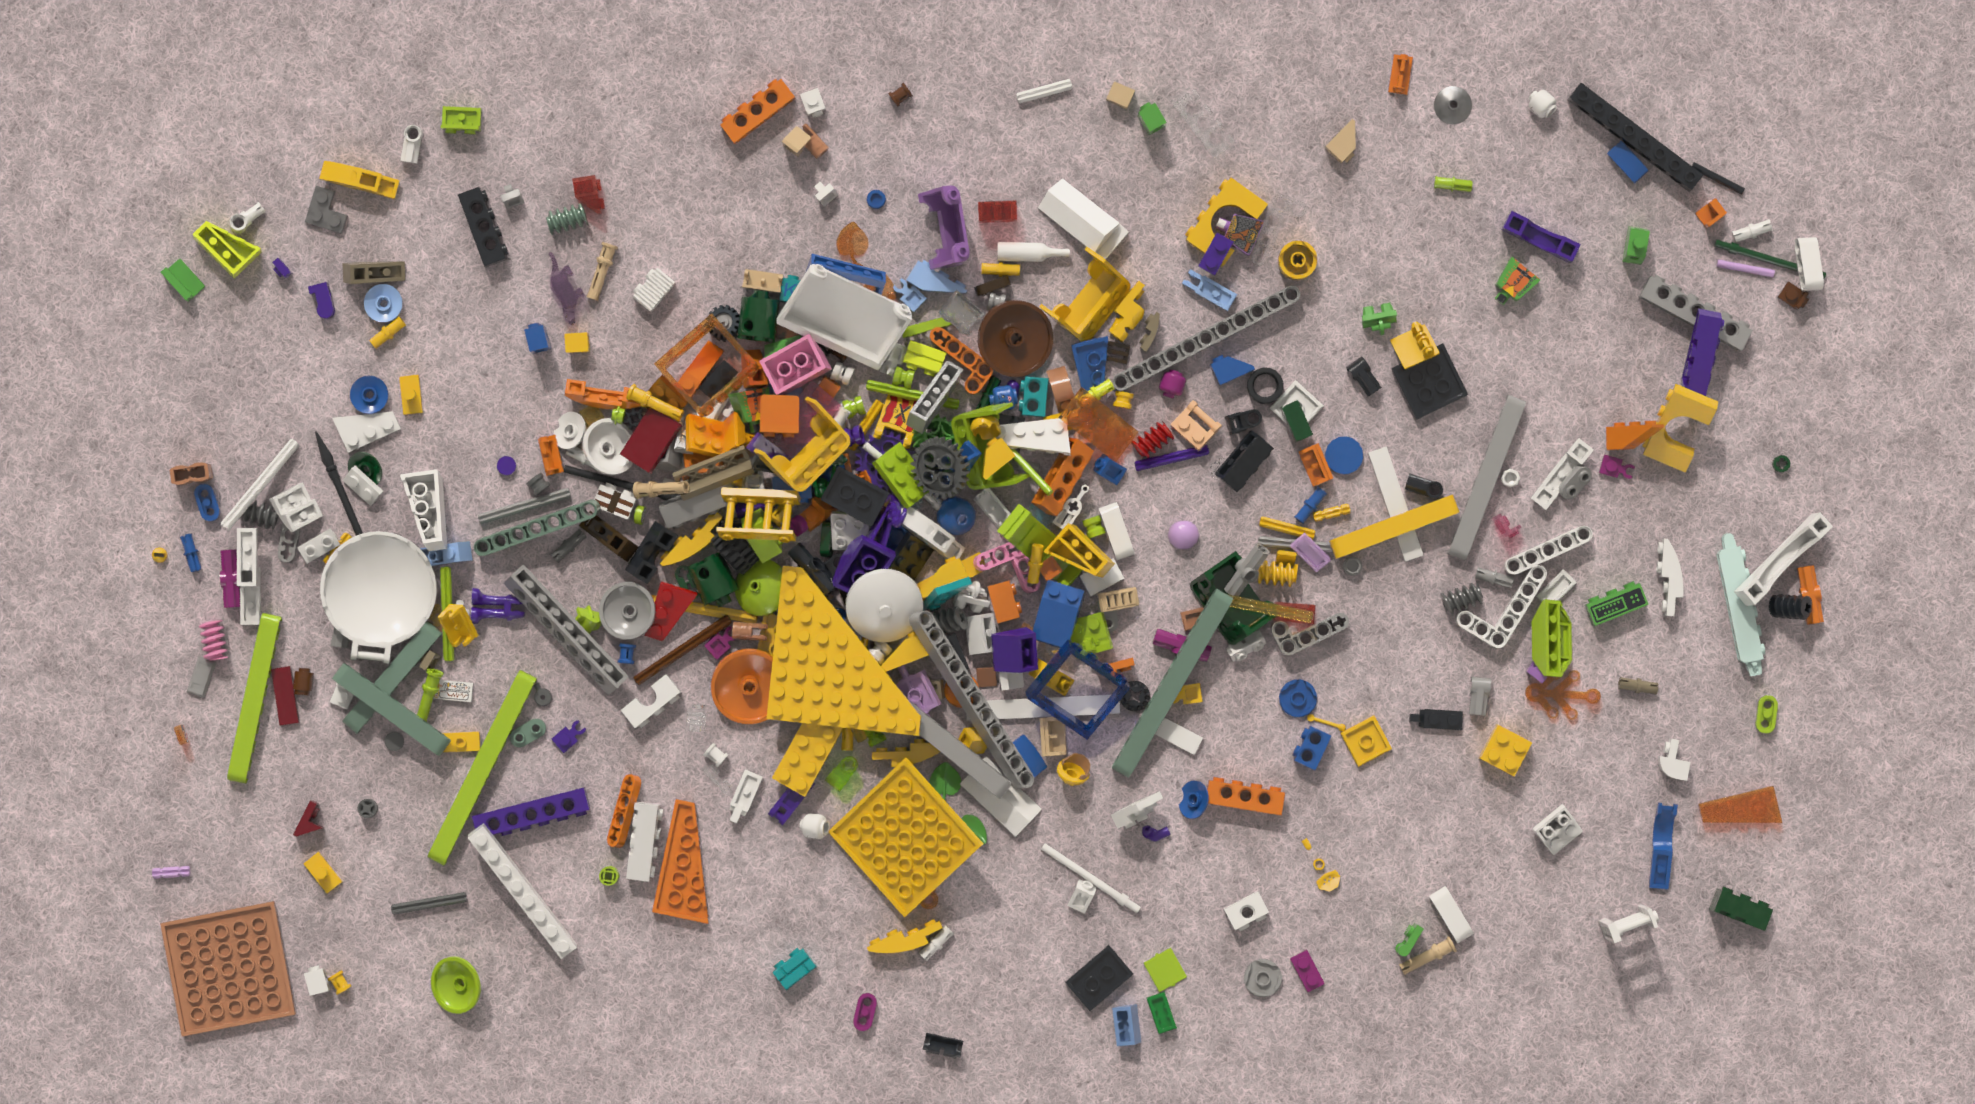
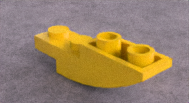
(359, 179)
(686, 547)
(918, 752)
(897, 942)

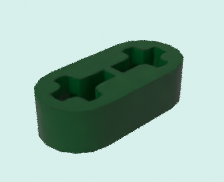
(826, 540)
(681, 581)

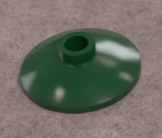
(362, 461)

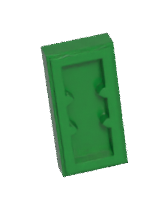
(1161, 1012)

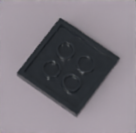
(1430, 383)

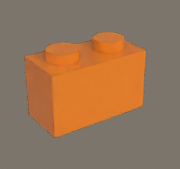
(1004, 602)

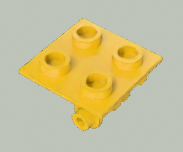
(1414, 345)

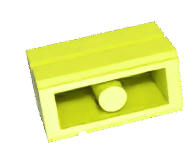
(924, 357)

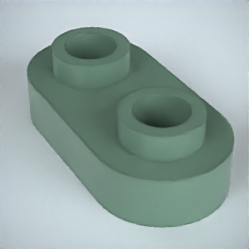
(527, 732)

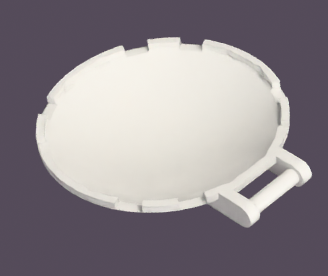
(377, 591)

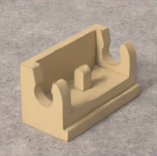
(762, 281)
(1052, 737)

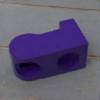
(324, 299)

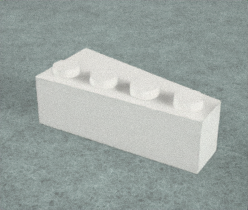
(427, 504)

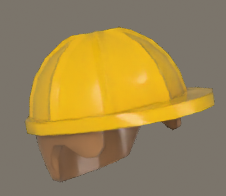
(1074, 769)

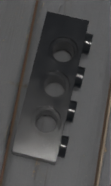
(468, 200)

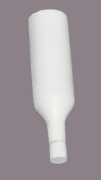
(1028, 252)

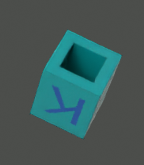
(788, 286)

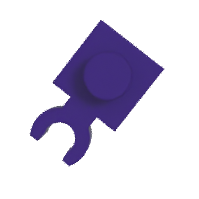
(566, 738)

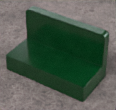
(1296, 421)

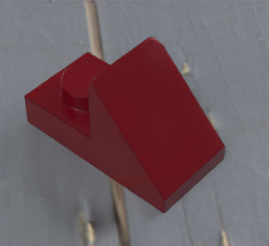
(305, 824)

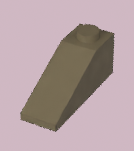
(373, 272)

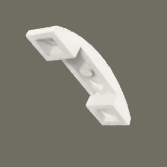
(1550, 486)

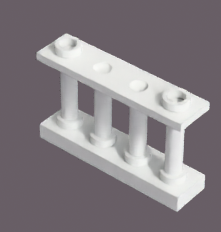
(1613, 930)

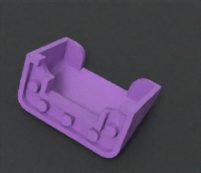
(948, 204)

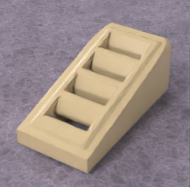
(1129, 596)

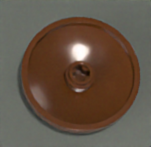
(1015, 338)

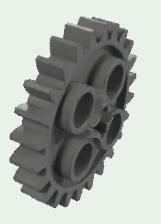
(939, 483)

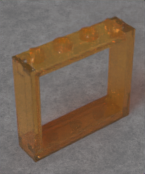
(689, 341)

